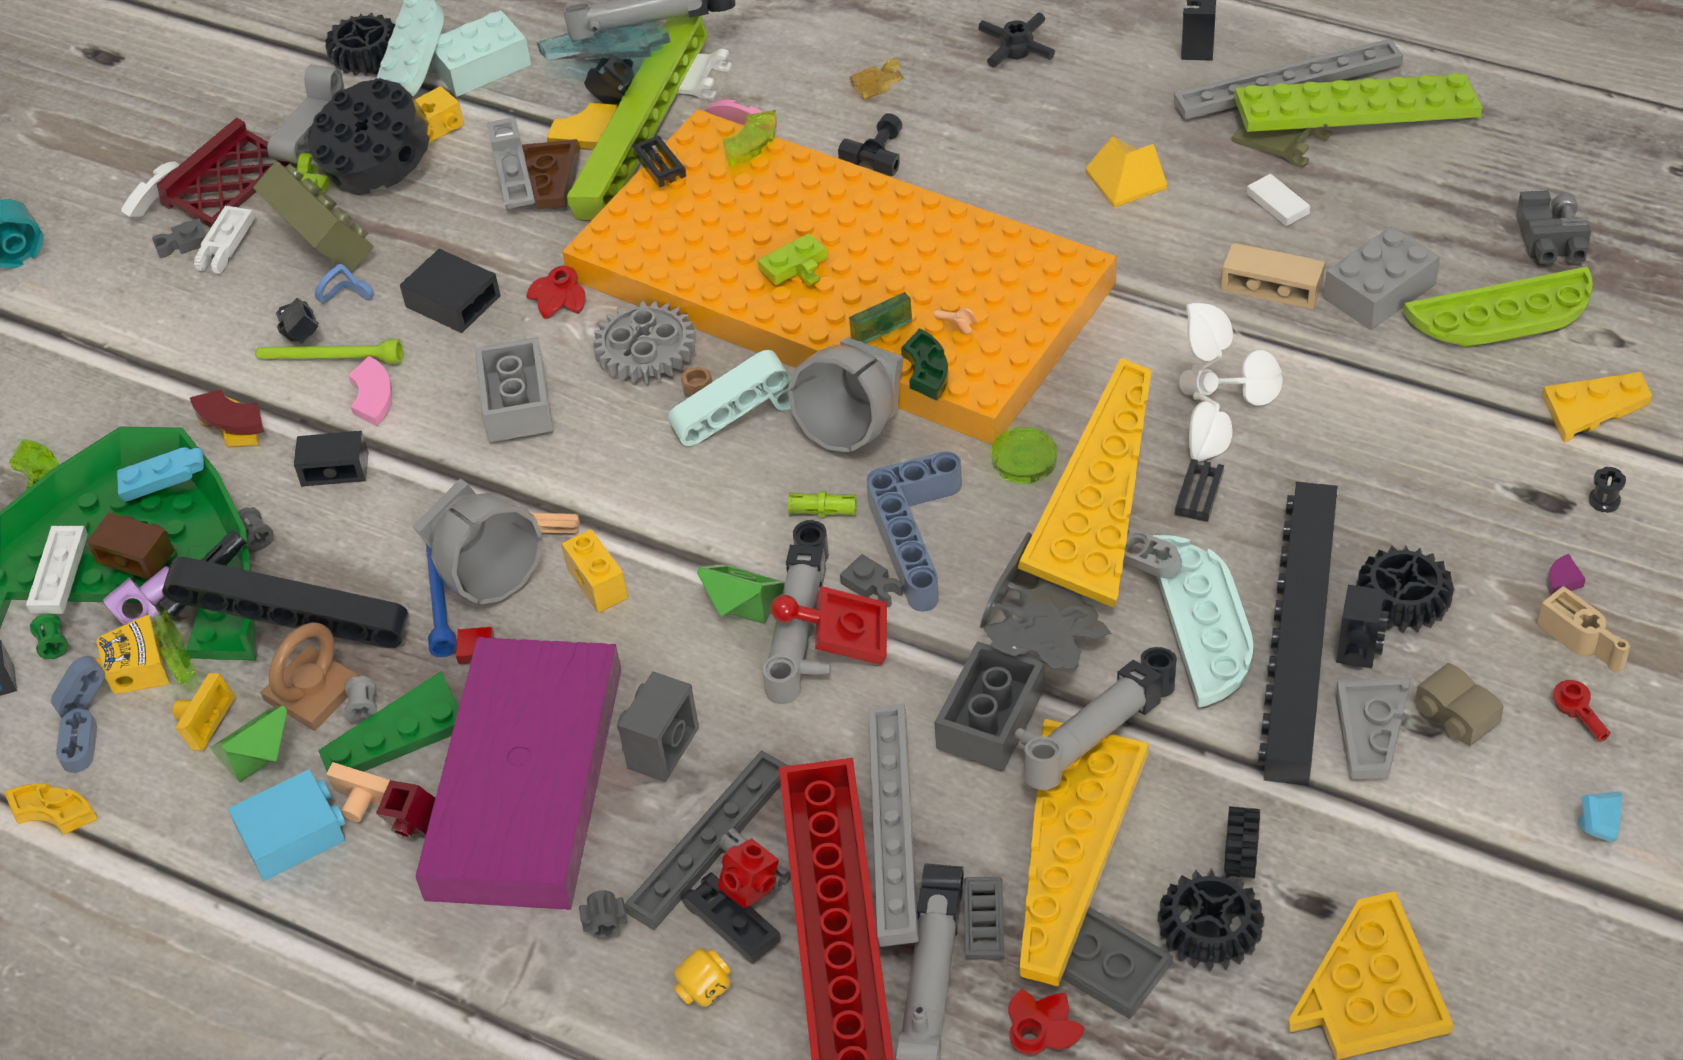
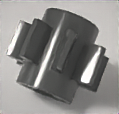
(603, 914)

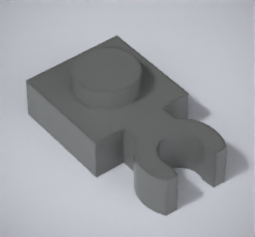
(184, 237)
(870, 578)

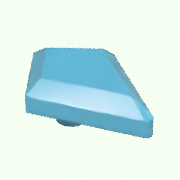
(1601, 815)

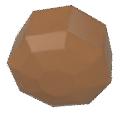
(695, 380)

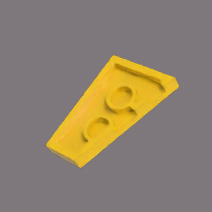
(1592, 401)

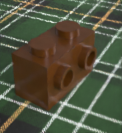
(130, 545)

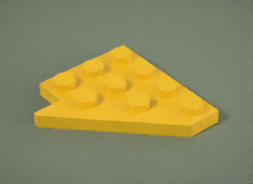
(1373, 985)

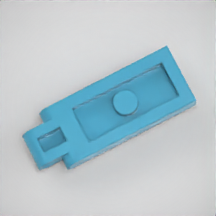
(159, 472)

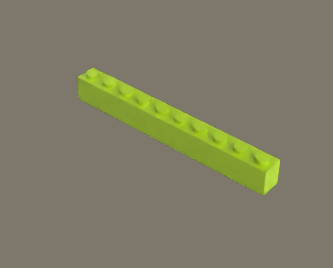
(637, 117)

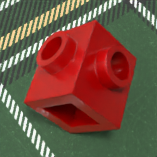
(747, 872)

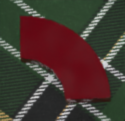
(227, 415)

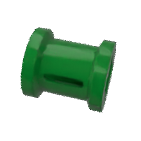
(49, 636)

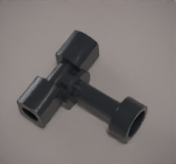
(873, 150)

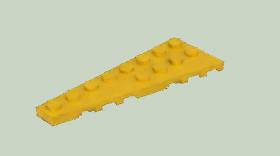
(1088, 516)
(1071, 846)

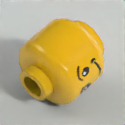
(702, 977)

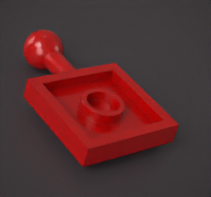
(843, 621)

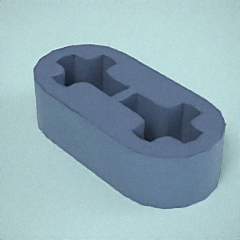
(78, 685)
(69, 740)

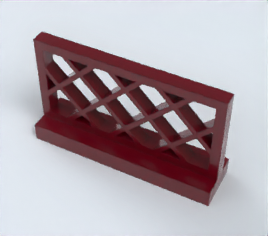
(206, 163)

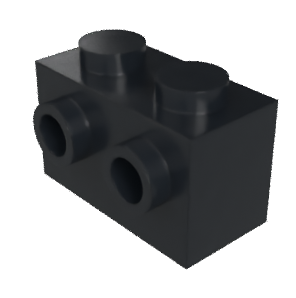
(1360, 627)

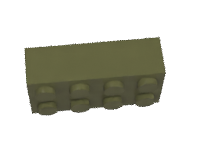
(314, 215)

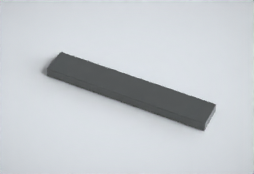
(700, 845)

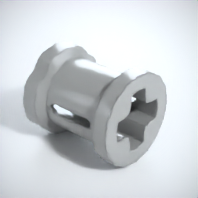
(360, 698)

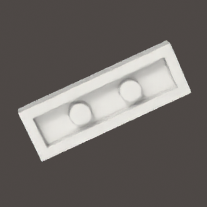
(57, 570)

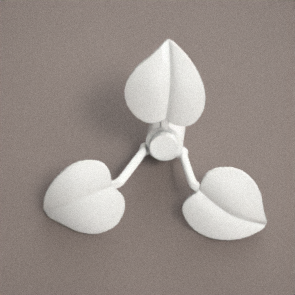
(1207, 335)

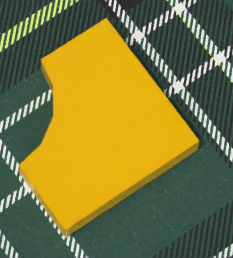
(584, 127)

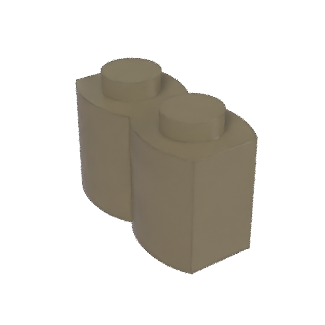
(1458, 704)

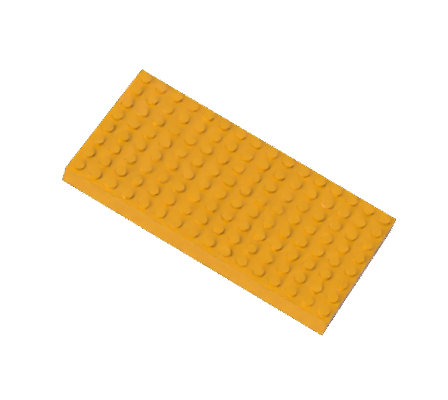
(883, 237)

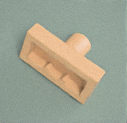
(359, 787)

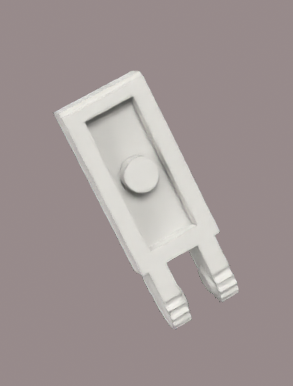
(223, 238)

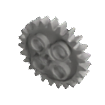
(644, 341)

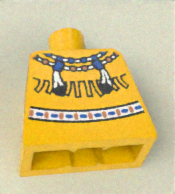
(132, 657)

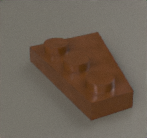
(551, 171)

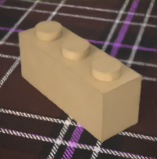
(1272, 275)

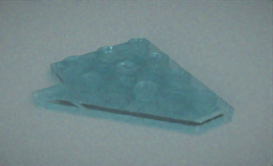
(624, 42)

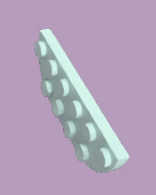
(412, 44)
(1207, 622)

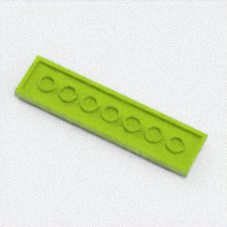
(1357, 102)

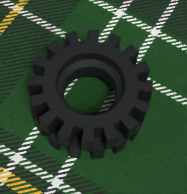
(1242, 841)

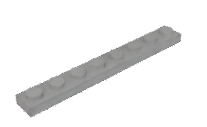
(1320, 69)
(892, 827)

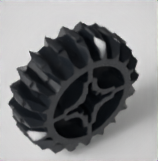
(359, 43)
(1413, 584)
(1208, 932)

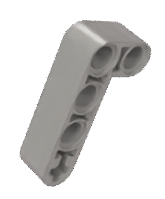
(294, 134)

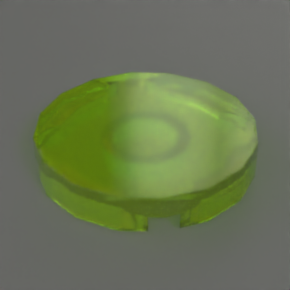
(1024, 454)

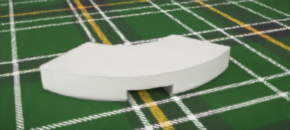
(147, 193)

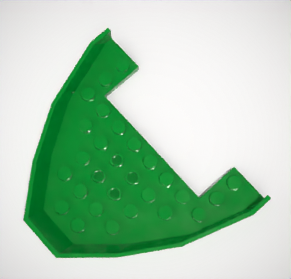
(82, 494)

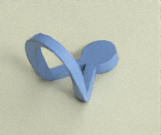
(361, 287)

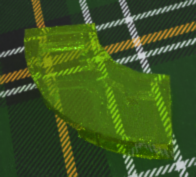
(747, 143)
(33, 461)
(173, 649)

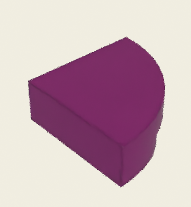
(1565, 573)

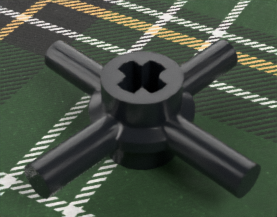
(1016, 40)

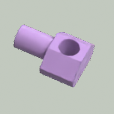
(148, 594)

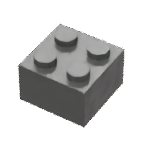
(658, 726)

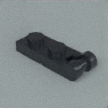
(738, 926)

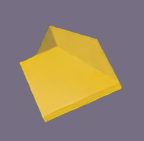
(1126, 172)

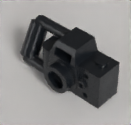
(296, 321)

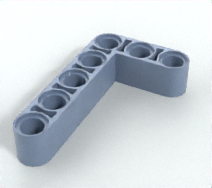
(890, 495)

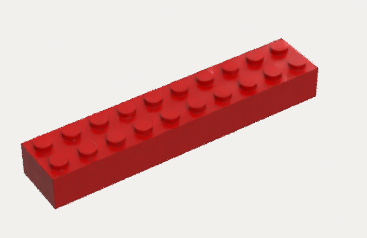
(834, 913)

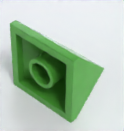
(740, 591)
(252, 744)

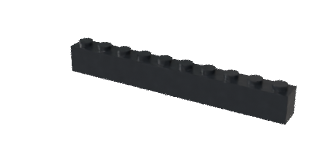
(1300, 635)

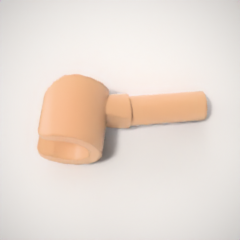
(962, 318)

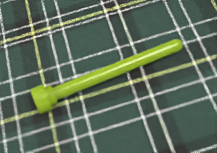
(389, 351)

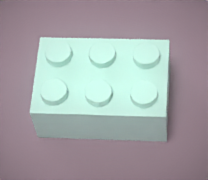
(480, 53)

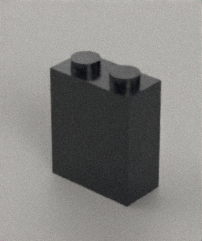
(450, 290)

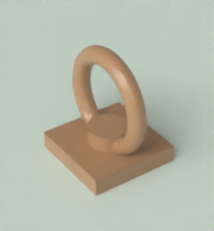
(312, 682)

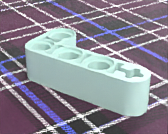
(731, 397)

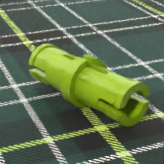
(822, 504)

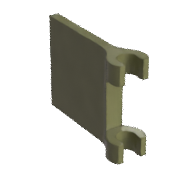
(1284, 143)

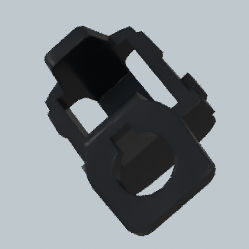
(606, 85)

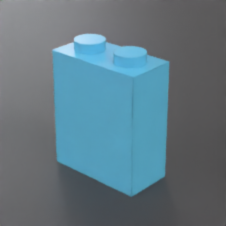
(288, 824)

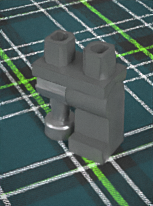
(1552, 236)

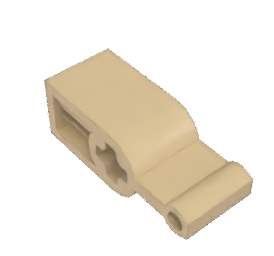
(1582, 629)

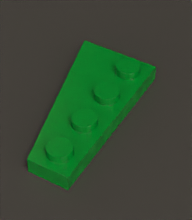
(398, 729)

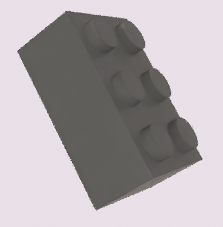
(988, 705)

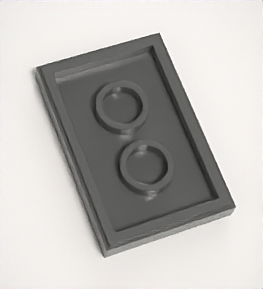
(1115, 964)

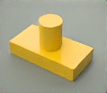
(203, 713)

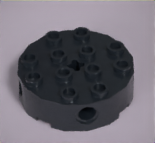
(369, 136)

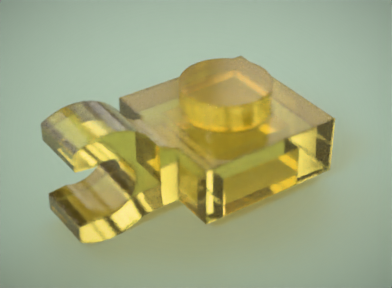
(874, 81)

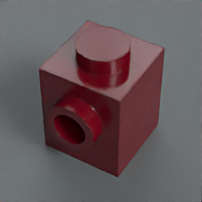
(406, 808)

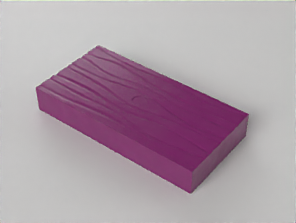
(520, 774)

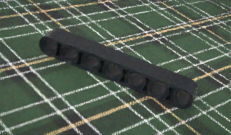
(284, 602)

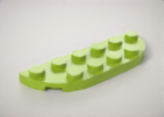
(1504, 309)

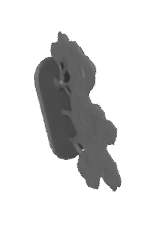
(1048, 617)

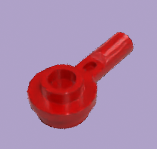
(1574, 699)

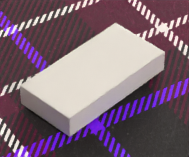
(1278, 200)

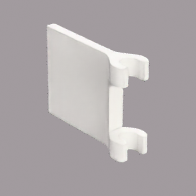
(697, 78)

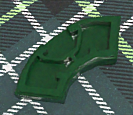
(928, 362)

